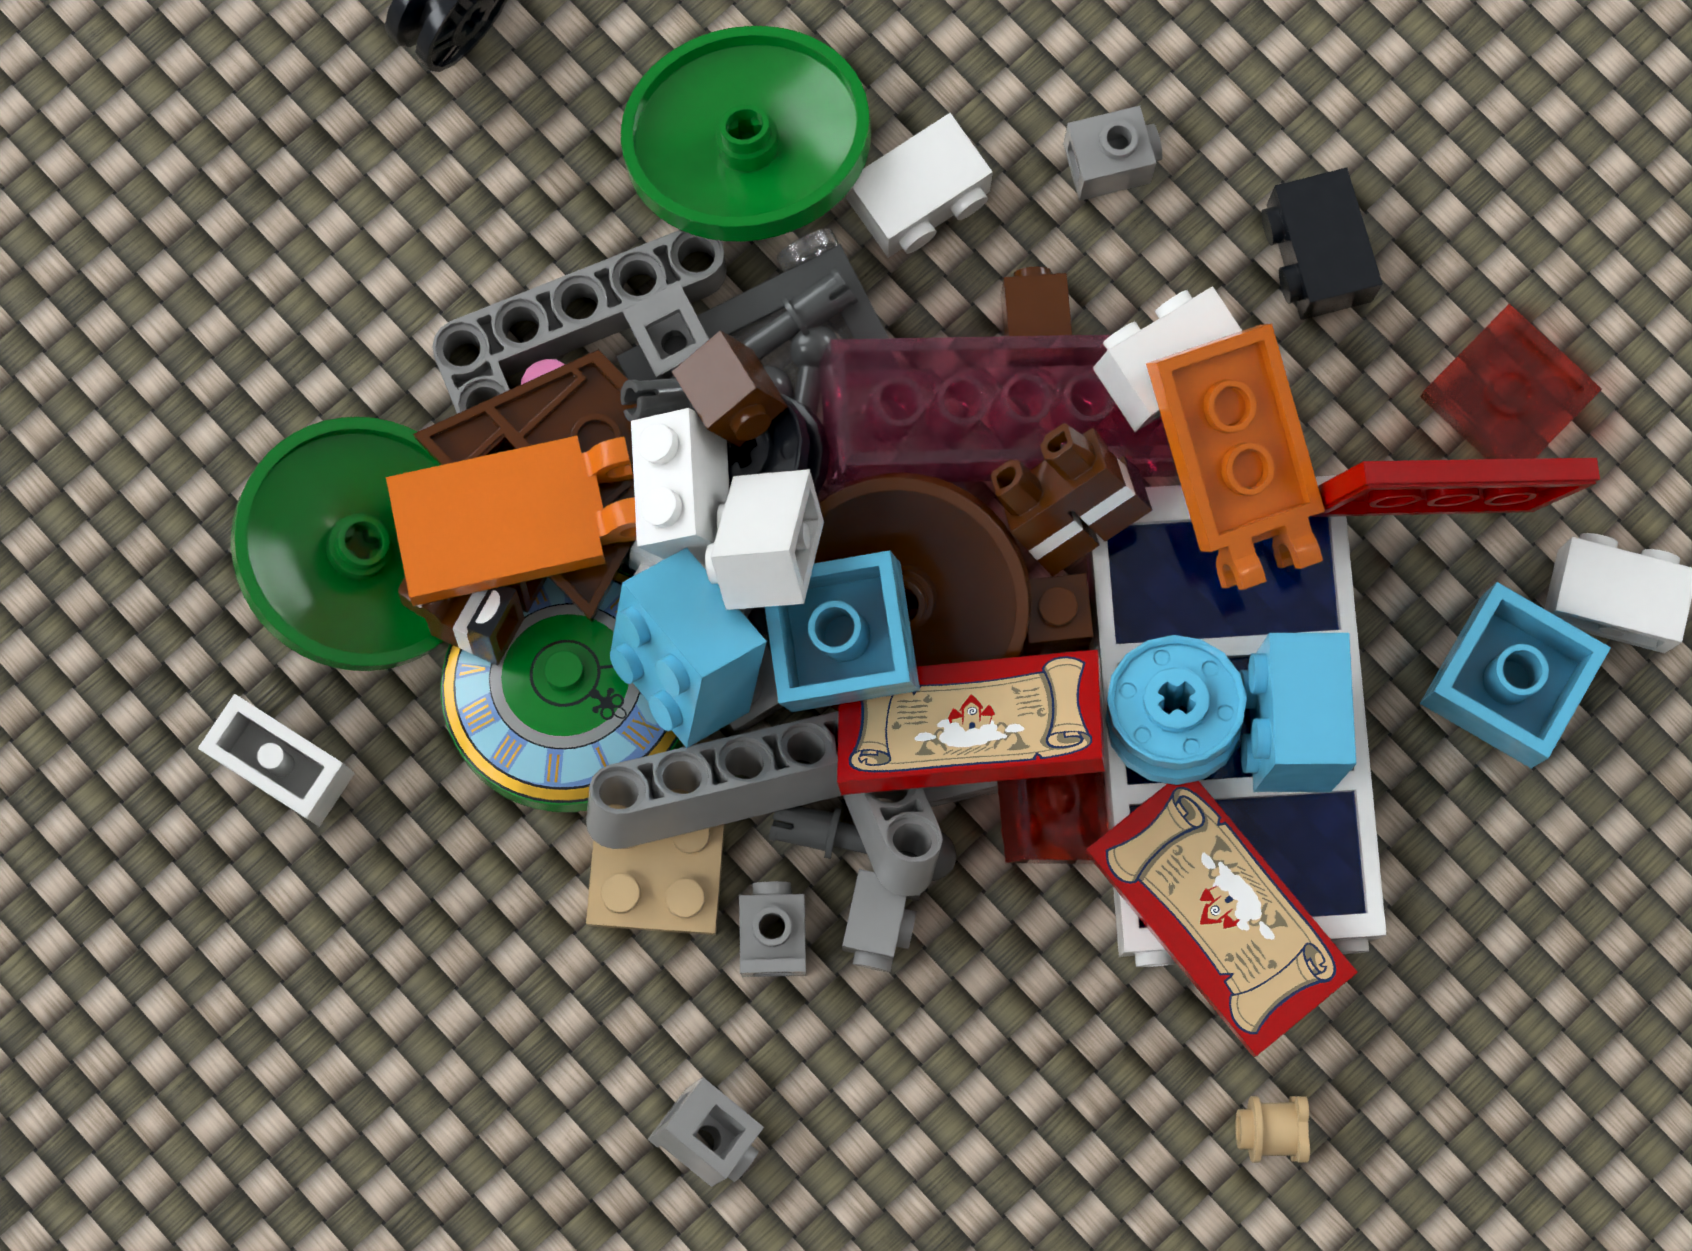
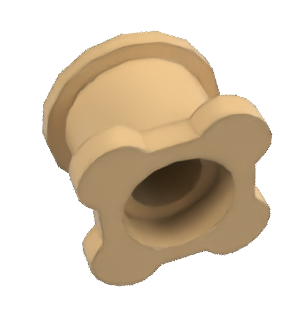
(1274, 1129)

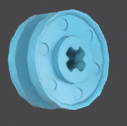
(1175, 674)

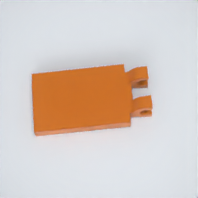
(1239, 452)
(509, 517)

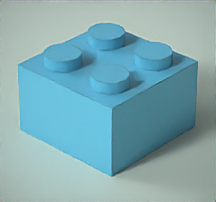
(847, 636)
(685, 648)
(1515, 675)
(1299, 713)

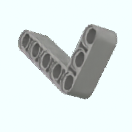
(557, 331)
(774, 785)

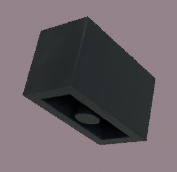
(1321, 244)

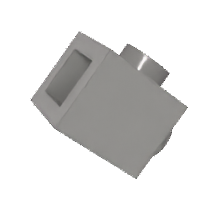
(1111, 152)

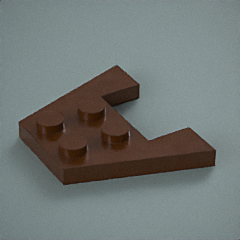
(561, 404)

